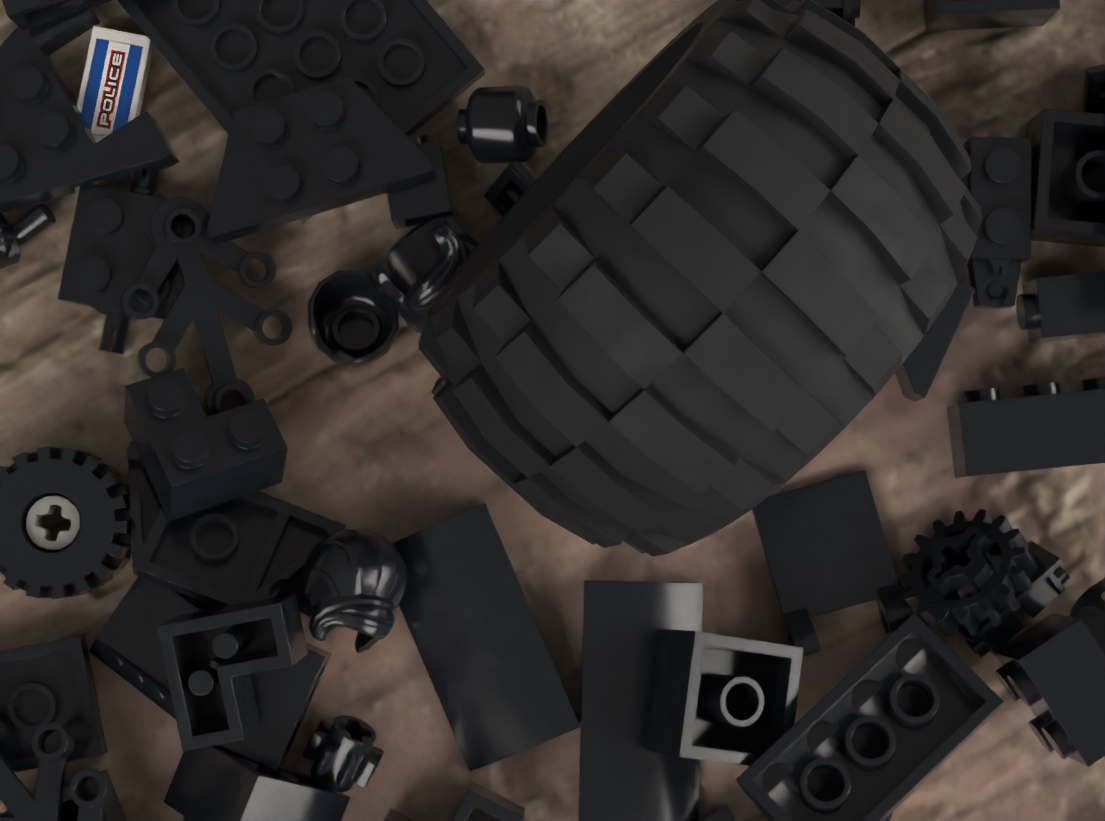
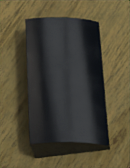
(481, 640)
(617, 693)
(873, 733)

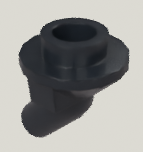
(21, 232)

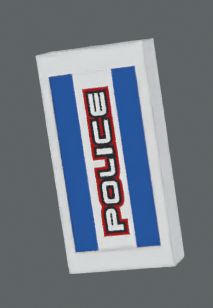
(114, 79)

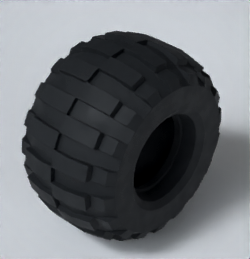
(706, 279)

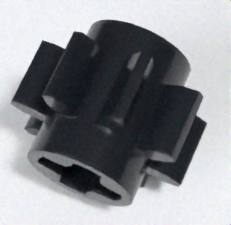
(343, 753)

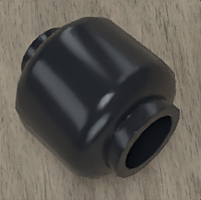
(503, 124)

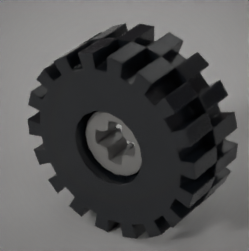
(98, 530)

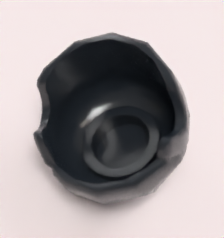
(352, 318)

